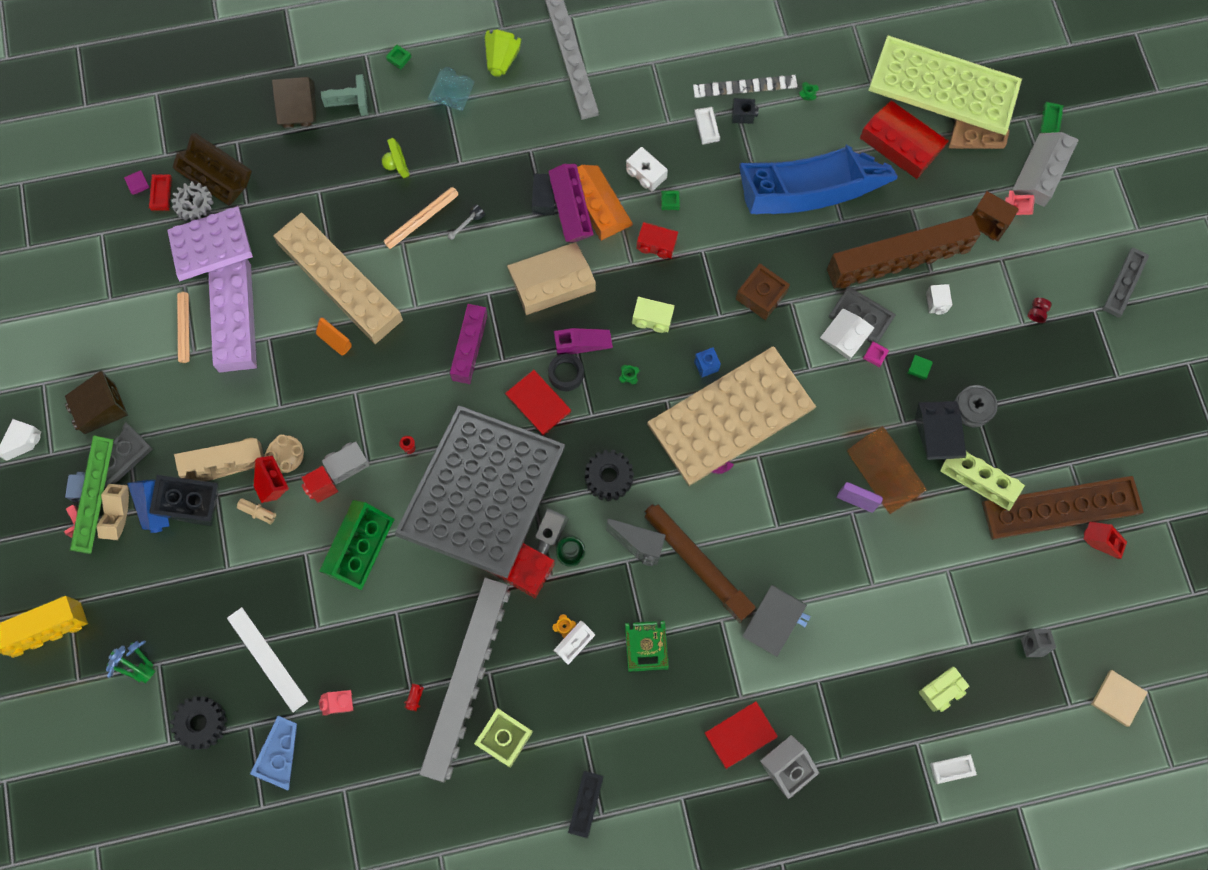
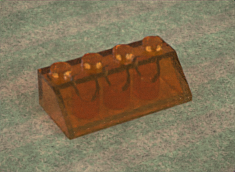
(886, 470)

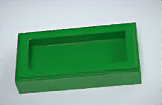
(1051, 118)

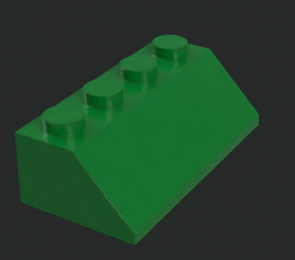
(357, 544)

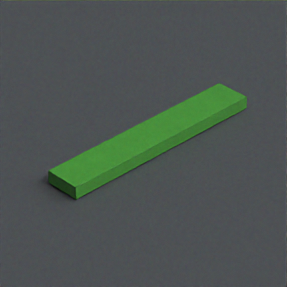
(91, 493)

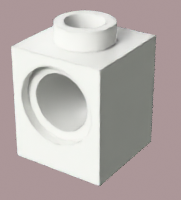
(939, 299)

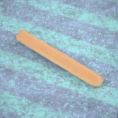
(421, 217)

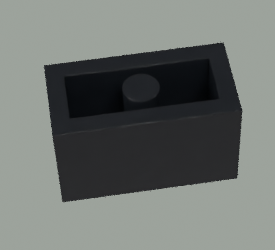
(543, 196)

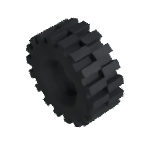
(612, 489)
(209, 734)

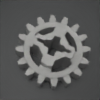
(183, 202)

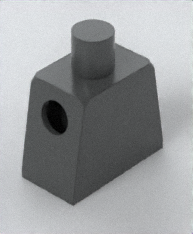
(551, 521)

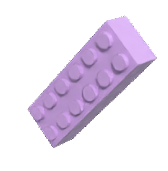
(232, 317)

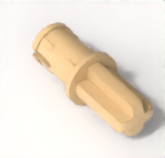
(256, 511)

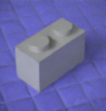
(345, 462)

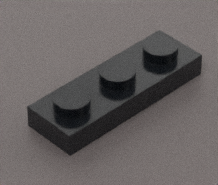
(585, 804)

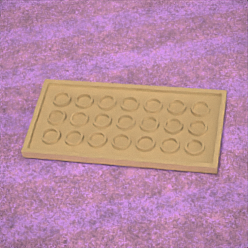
(731, 415)

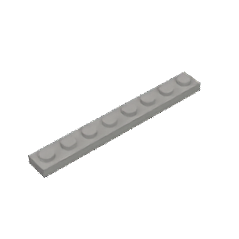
(572, 59)

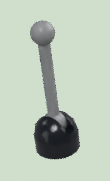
(475, 213)

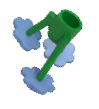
(141, 673)

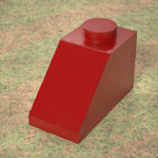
(268, 479)
(1105, 539)

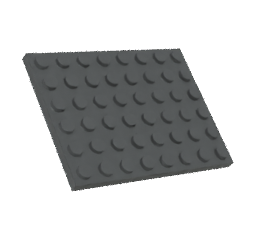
(481, 491)

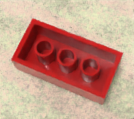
(529, 571)

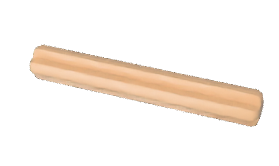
(183, 327)

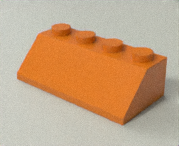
(603, 206)

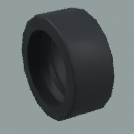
(566, 358)

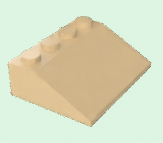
(552, 278)

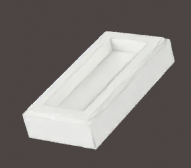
(707, 125)
(953, 769)

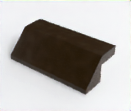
(212, 168)

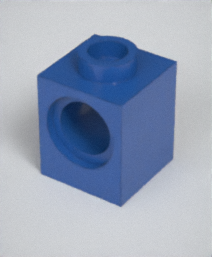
(707, 362)

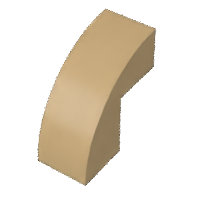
(115, 507)

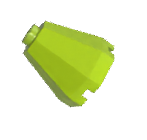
(500, 51)

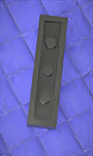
(1125, 282)

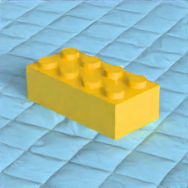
(41, 625)

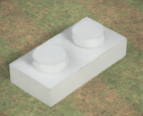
(574, 642)

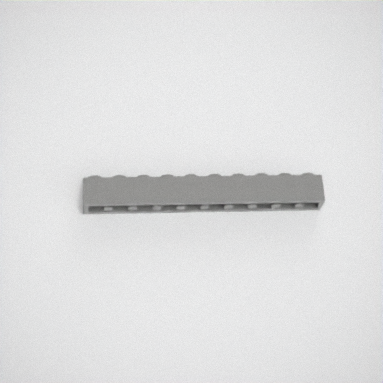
(464, 681)

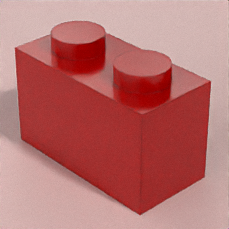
(657, 240)
(319, 485)

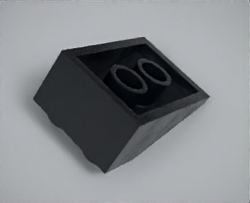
(941, 430)
(184, 499)

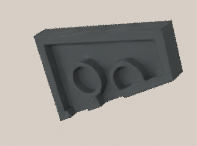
(125, 454)

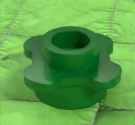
(808, 95)
(629, 369)

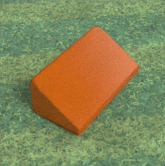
(333, 337)

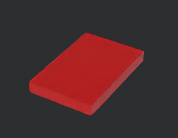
(538, 402)
(740, 735)

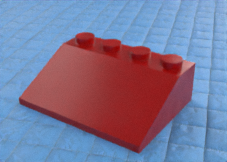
(903, 139)

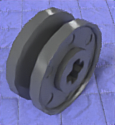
(984, 401)

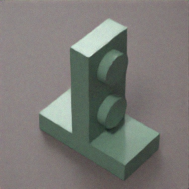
(348, 96)

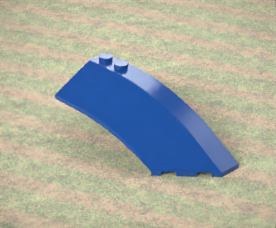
(812, 181)

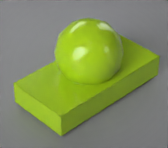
(395, 159)

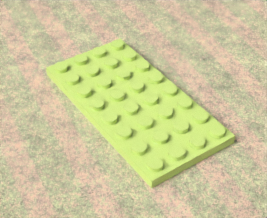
(946, 85)

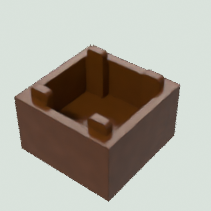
(994, 216)
(762, 291)

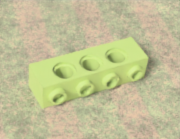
(985, 487)

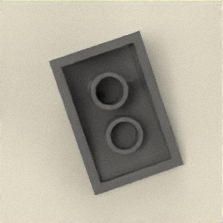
(642, 543)

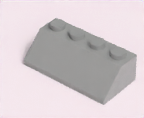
(1045, 166)

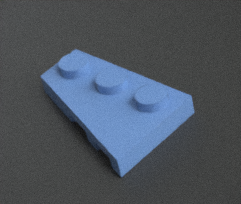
(276, 756)

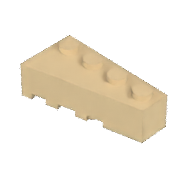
(218, 460)

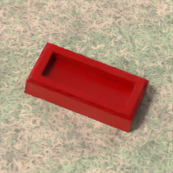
(160, 192)

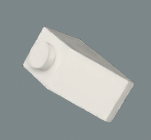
(18, 440)

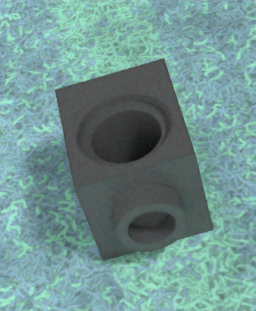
(1038, 643)

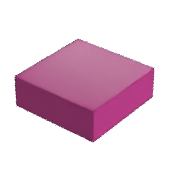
(876, 354)

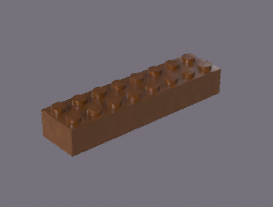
(903, 252)

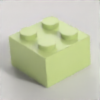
(503, 737)

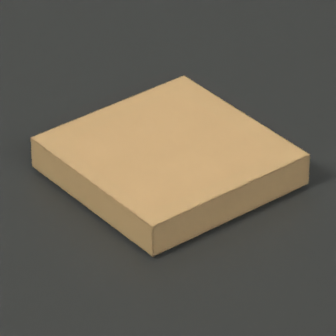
(1119, 698)

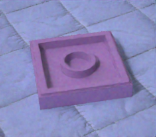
(859, 497)

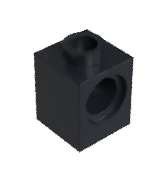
(739, 116)

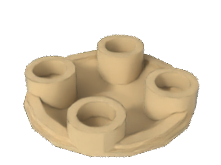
(287, 452)

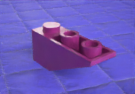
(581, 340)

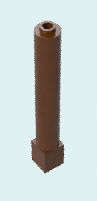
(734, 601)

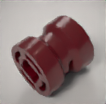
(1039, 310)

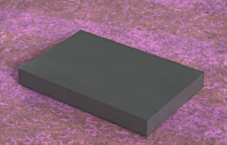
(867, 309)
(774, 620)

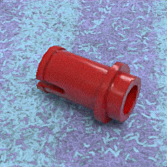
(407, 440)
(414, 697)

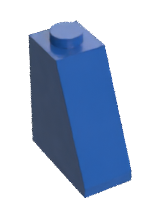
(142, 496)

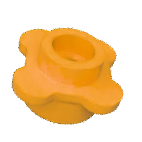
(558, 627)

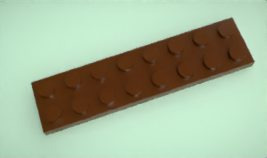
(1064, 507)

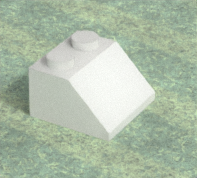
(847, 333)

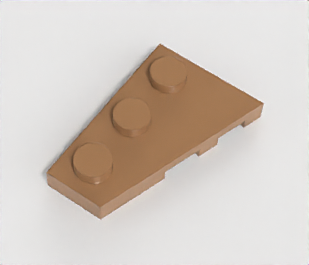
(972, 136)

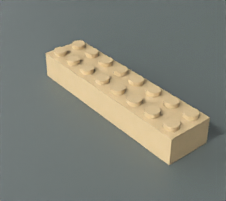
(338, 278)

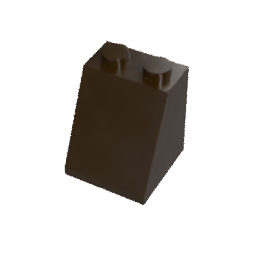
(295, 102)
(95, 403)

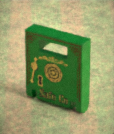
(646, 641)

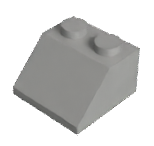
(790, 766)

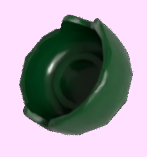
(570, 551)

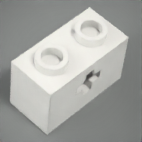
(646, 169)

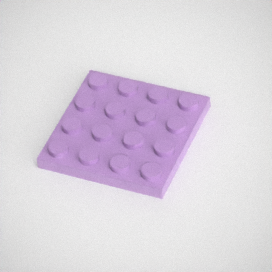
(209, 243)

